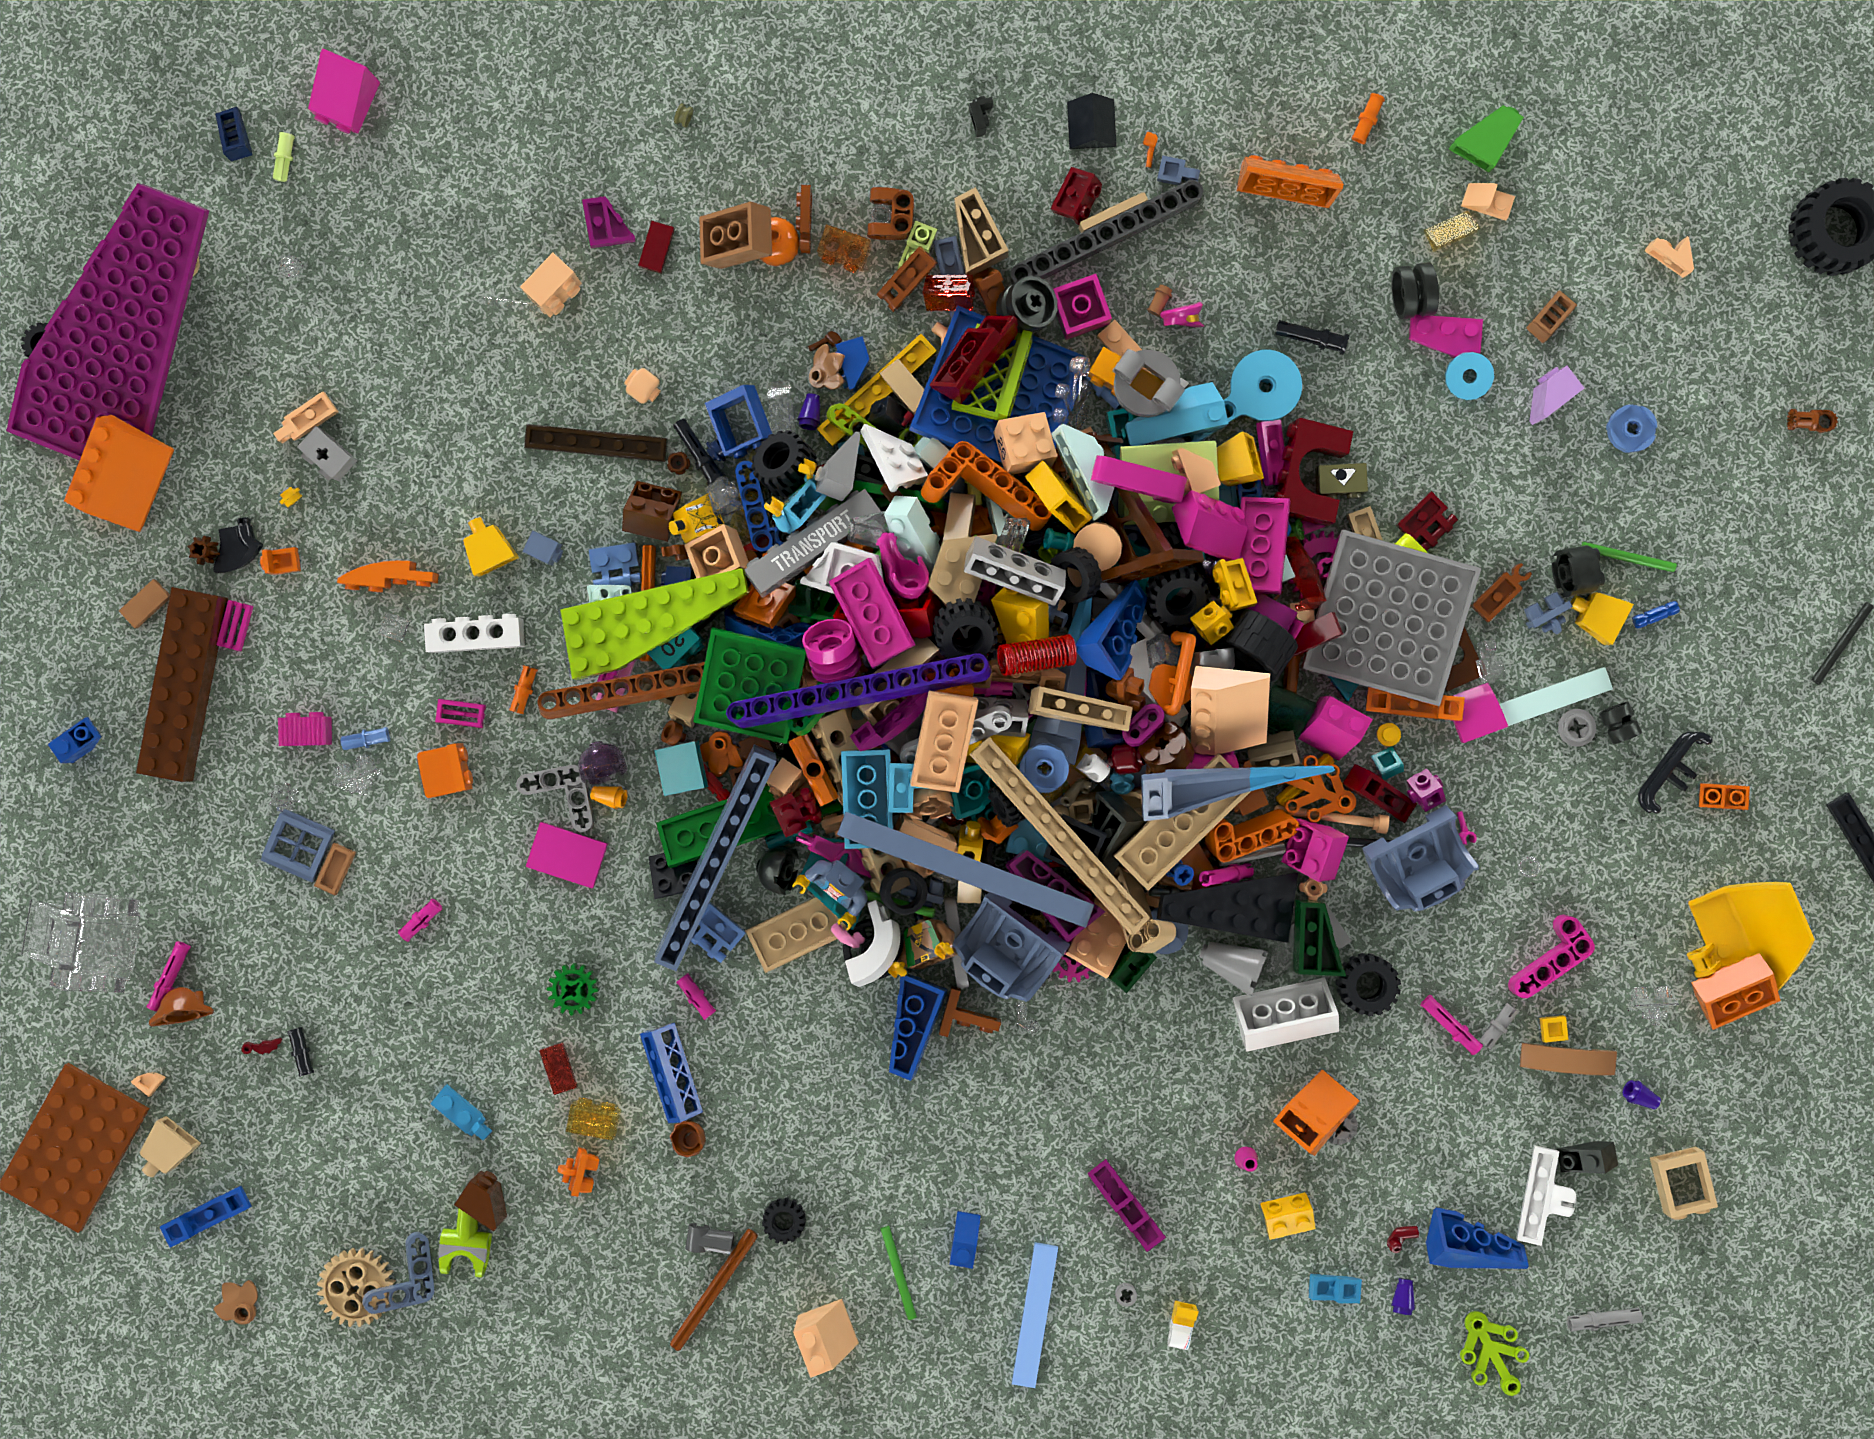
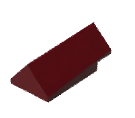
(974, 356)

